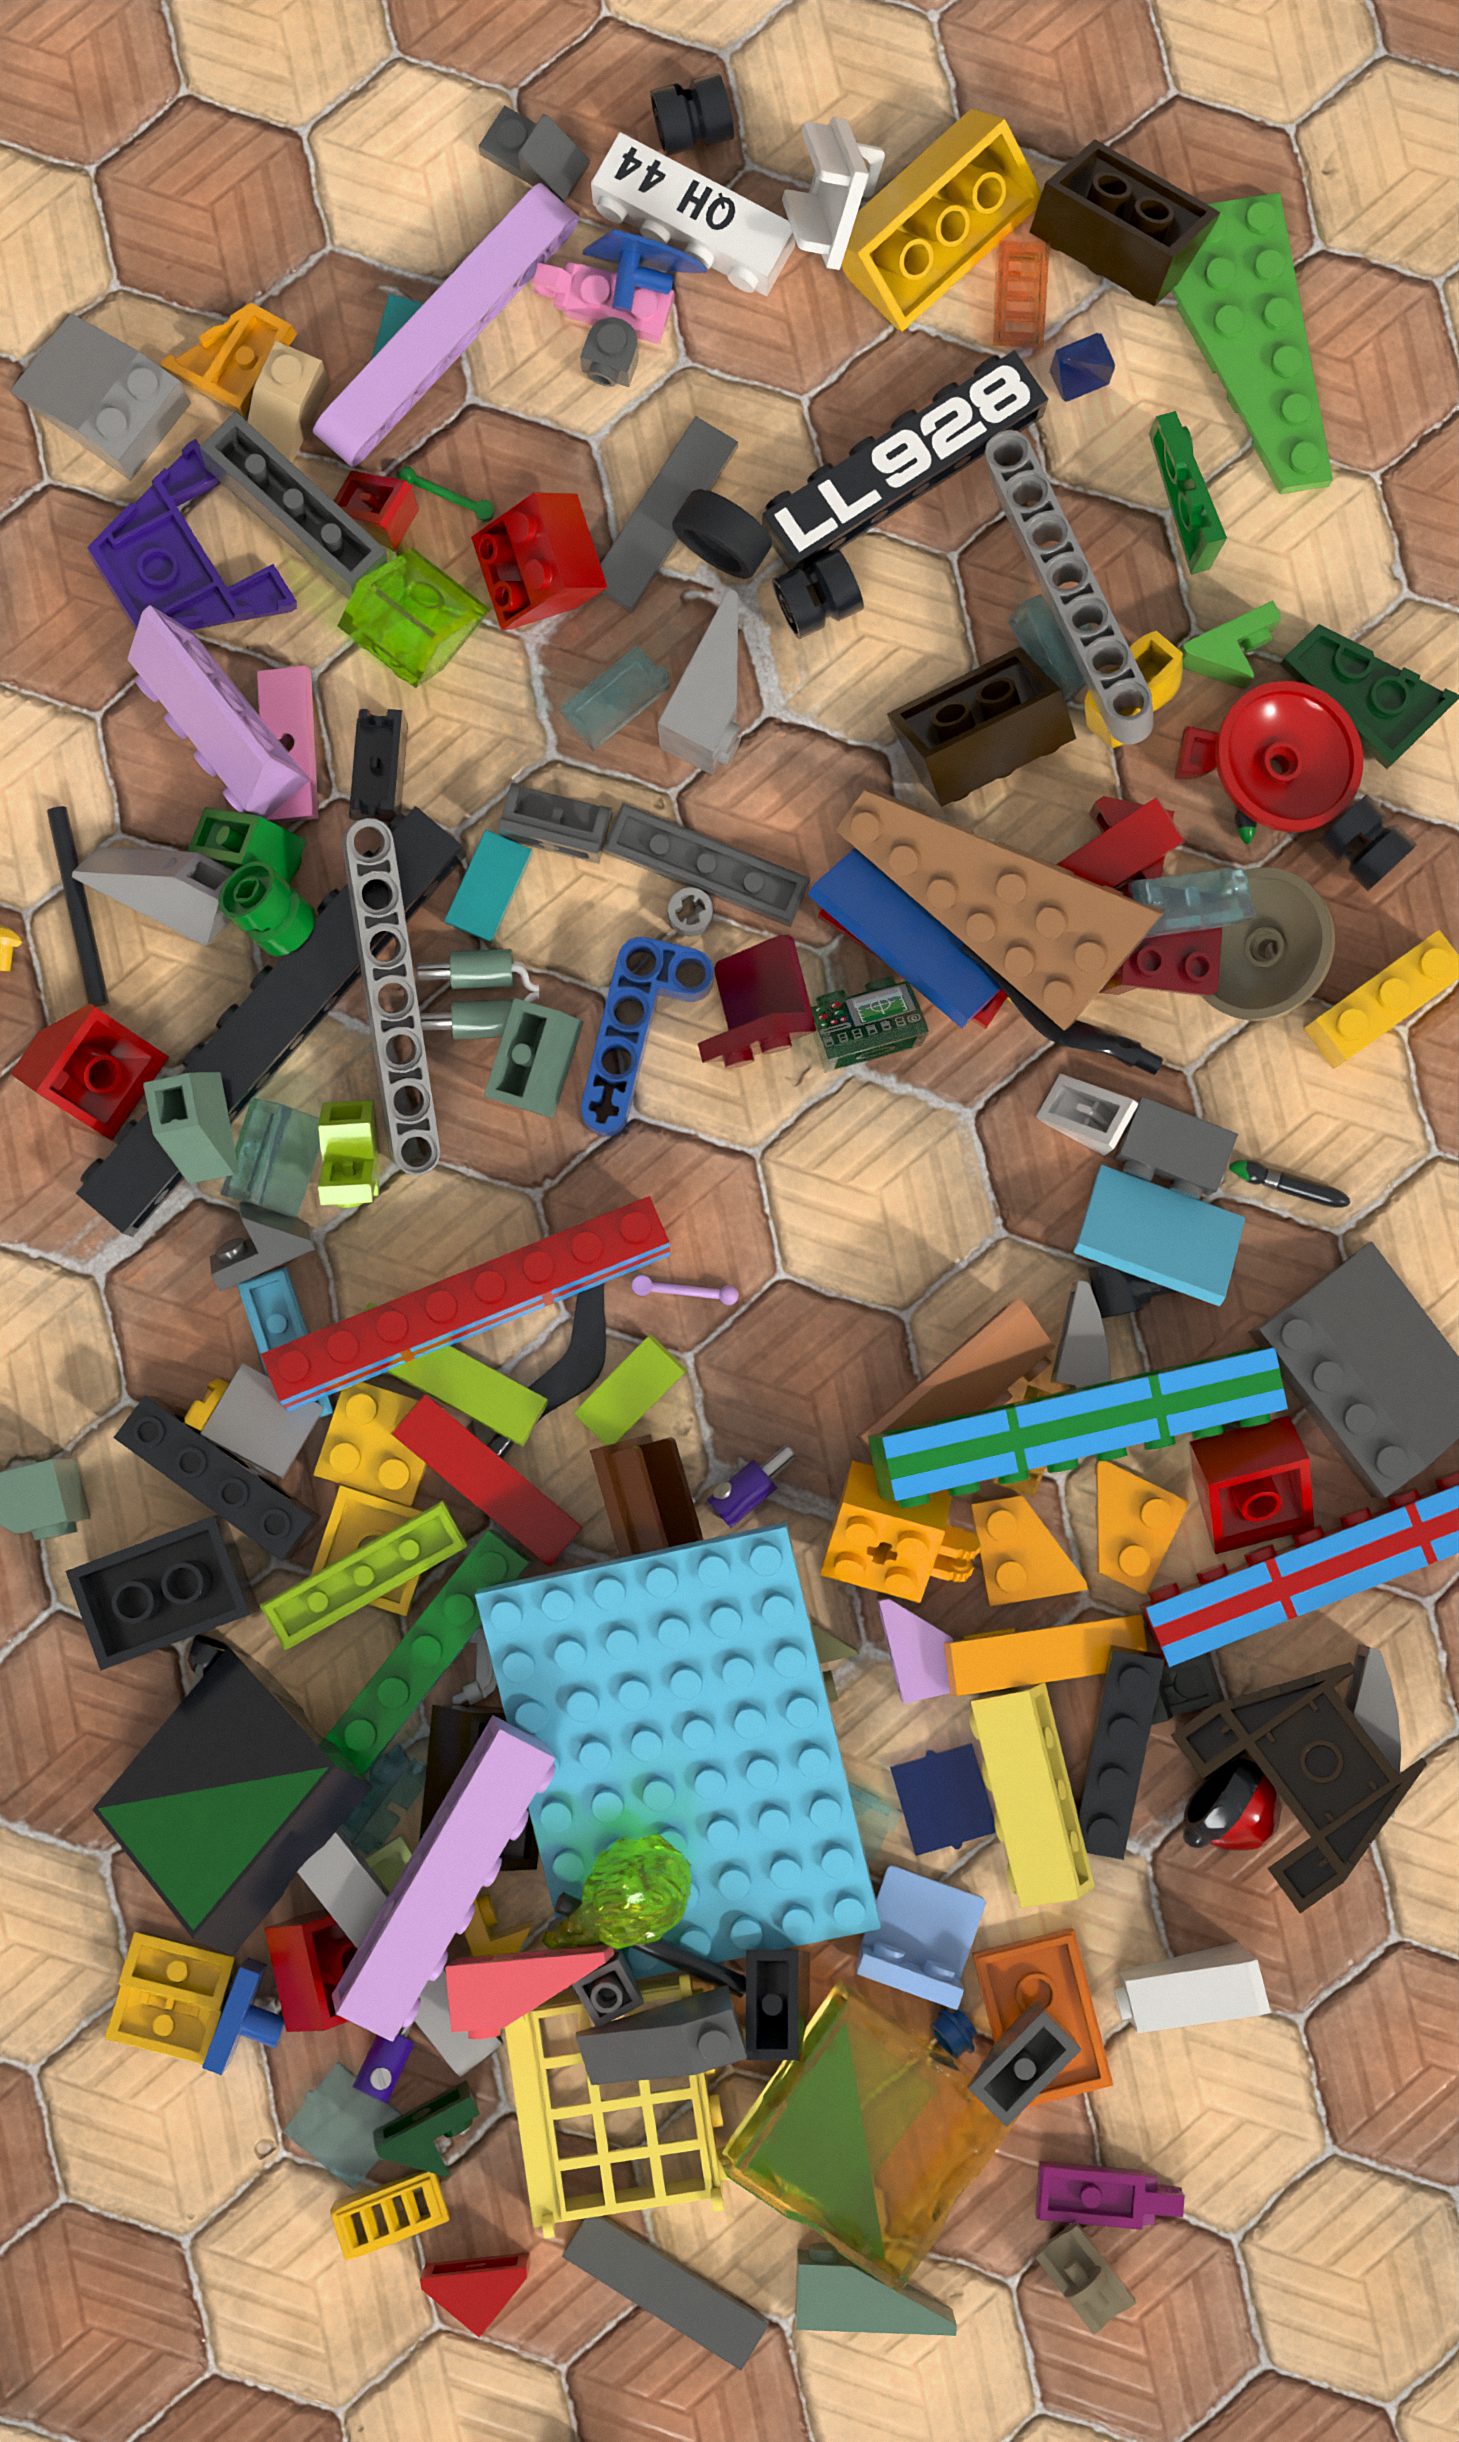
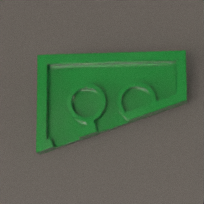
(1187, 493)

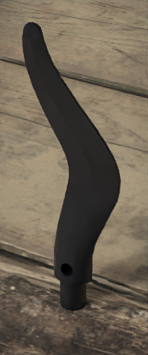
(1079, 1034)
(578, 1366)

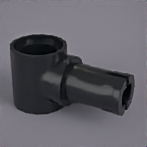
(1122, 1292)

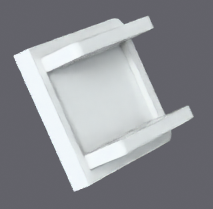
(828, 212)

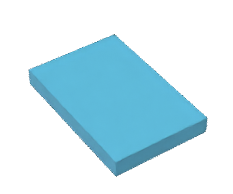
(1160, 1235)

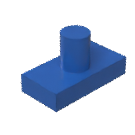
(243, 2019)

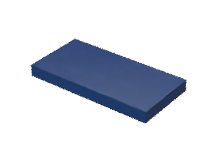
(904, 936)

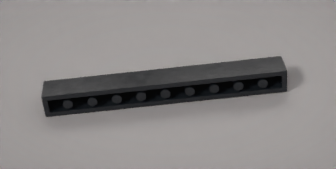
(272, 1020)

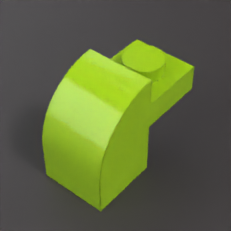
(348, 1153)

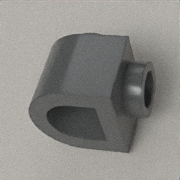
(610, 352)

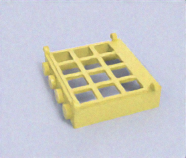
(538, 2131)

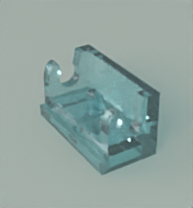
(1197, 900)

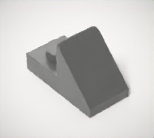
(535, 152)
(272, 1242)

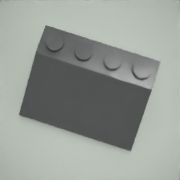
(1369, 1370)

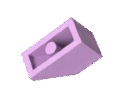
(915, 1652)

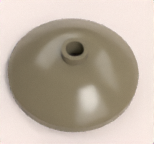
(1304, 931)

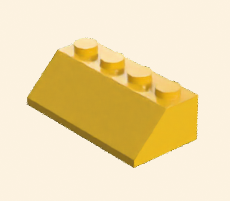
(940, 217)

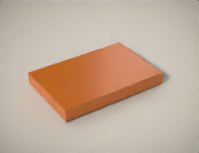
(1054, 1974)

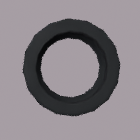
(722, 533)

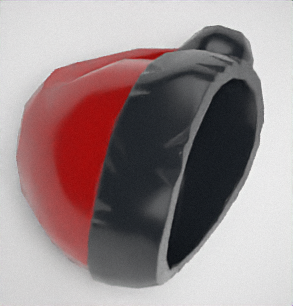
(1233, 1809)

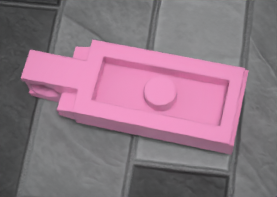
(588, 297)

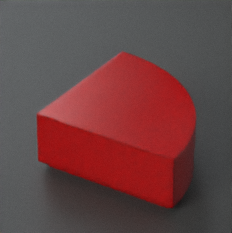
(1196, 753)

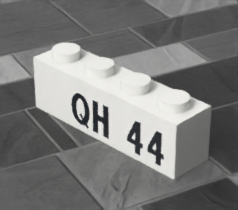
(692, 215)

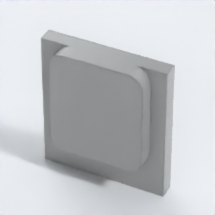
(256, 1424)

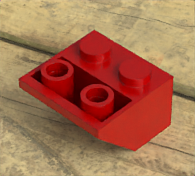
(539, 559)

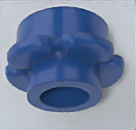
(954, 2032)

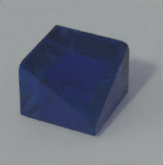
(1082, 367)

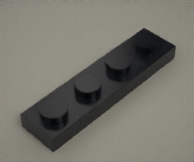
(1118, 1749)

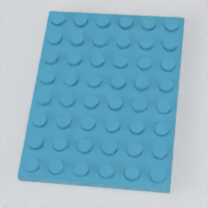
(693, 1713)

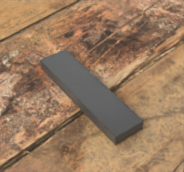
(649, 532)
(706, 865)
(666, 2289)

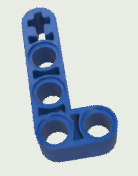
(633, 1038)

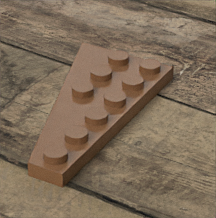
(1018, 912)

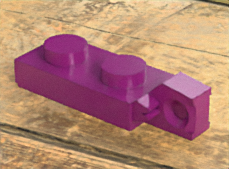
(1103, 2196)

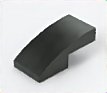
(1187, 1688)

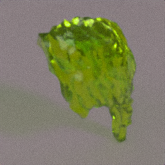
(629, 1897)

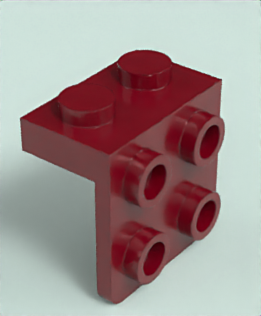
(1170, 962)
(761, 1002)

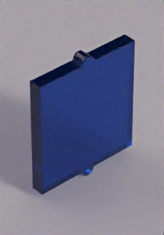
(943, 1799)

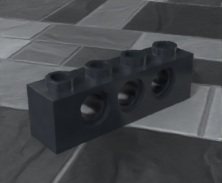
(217, 1478)

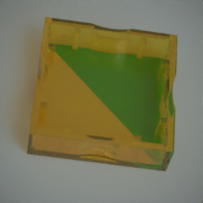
(865, 2137)

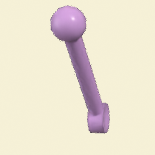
(643, 1286)

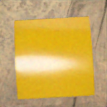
(170, 1998)

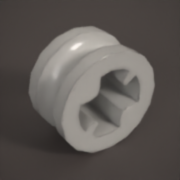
(675, 907)

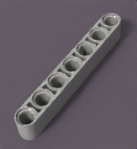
(1071, 606)
(375, 975)
(354, 1899)

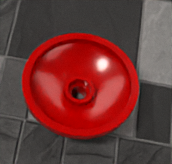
(1308, 739)

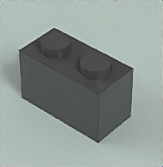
(1175, 1148)

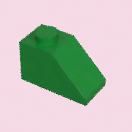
(245, 838)

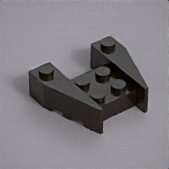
(1317, 1764)

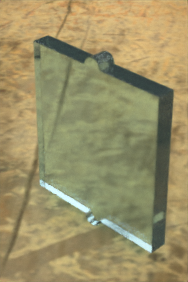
(339, 2126)

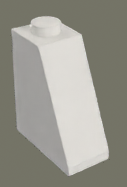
(1192, 1989)

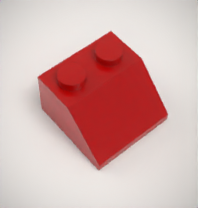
(1253, 1484)
(307, 1964)

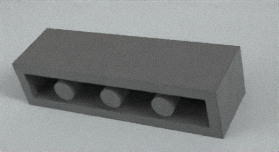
(291, 504)

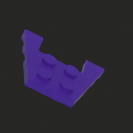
(158, 562)

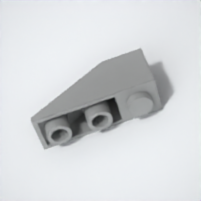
(163, 885)

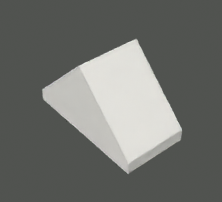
(1087, 1113)

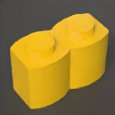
(1162, 670)

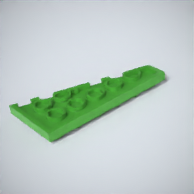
(1252, 333)

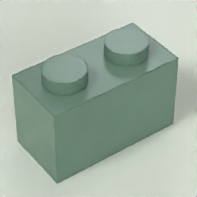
(533, 1058)

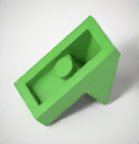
(1220, 652)

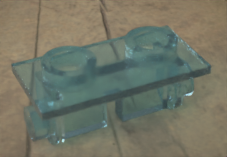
(394, 1780)

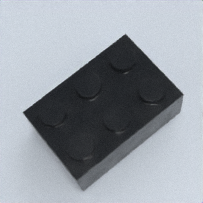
(162, 1591)

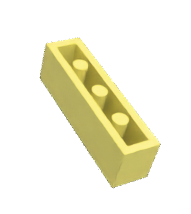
(1031, 1795)

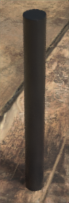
(77, 907)
(674, 1955)

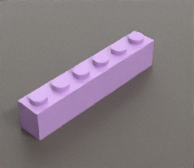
(443, 1879)

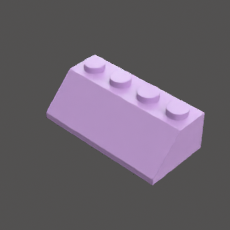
(213, 715)

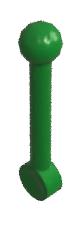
(483, 509)

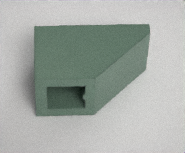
(193, 1124)

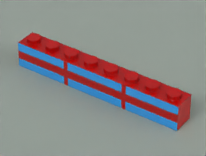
(466, 1304)
(1306, 1574)

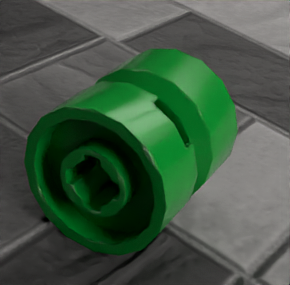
(267, 908)

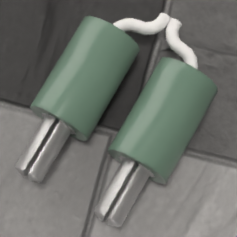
(475, 970)

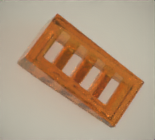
(1020, 252)

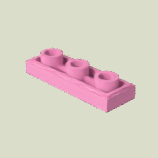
(288, 712)

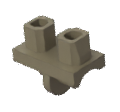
(1084, 2277)

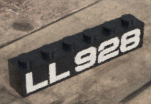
(904, 462)

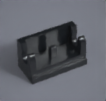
(378, 765)

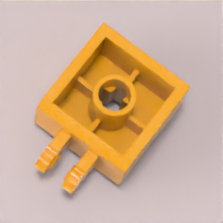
(892, 1546)

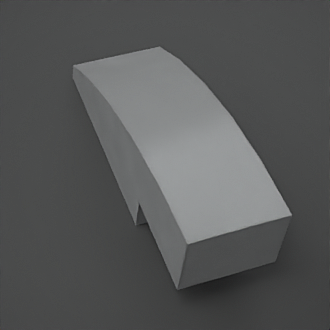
(1083, 1346)
(1374, 1704)

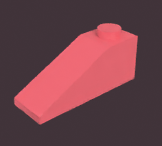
(501, 1988)

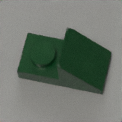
(414, 2135)

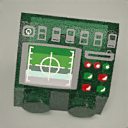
(867, 1024)

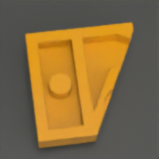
(231, 356)
(1133, 1526)
(1020, 1554)

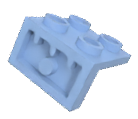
(921, 1936)

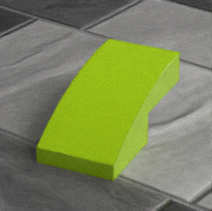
(630, 1391)

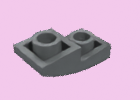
(609, 1988)

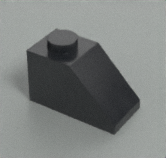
(776, 2003)

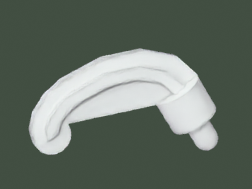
(485, 1676)

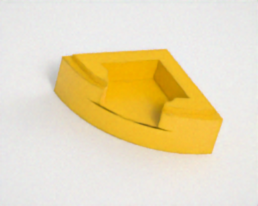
(201, 1411)

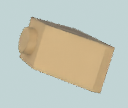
(287, 397)

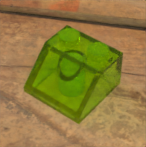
(411, 616)

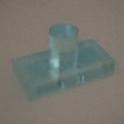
(1046, 645)

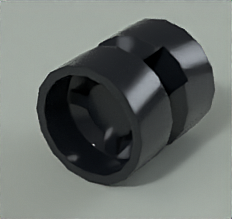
(692, 114)
(833, 585)
(1385, 851)

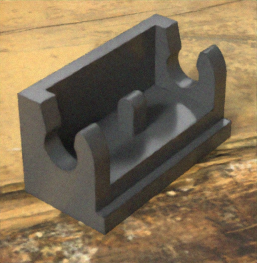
(555, 823)

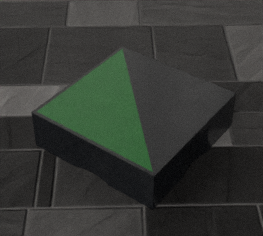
(230, 1801)

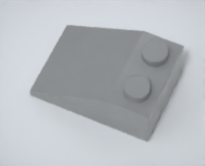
(103, 394)
(703, 709)

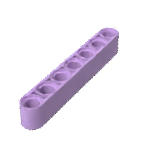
(445, 325)

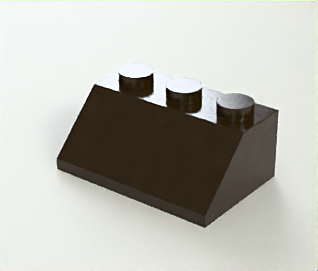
(1122, 222)
(983, 726)
(451, 1740)

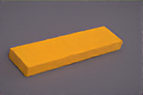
(1039, 1654)

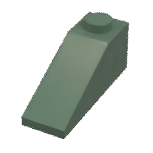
(846, 2298)

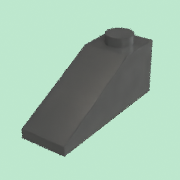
(665, 2040)

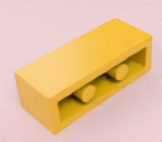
(1385, 999)

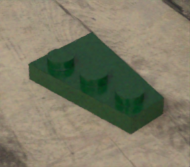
(1383, 702)

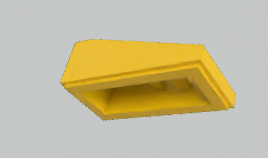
(362, 2202)

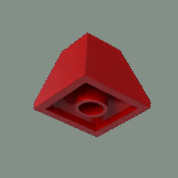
(90, 1068)

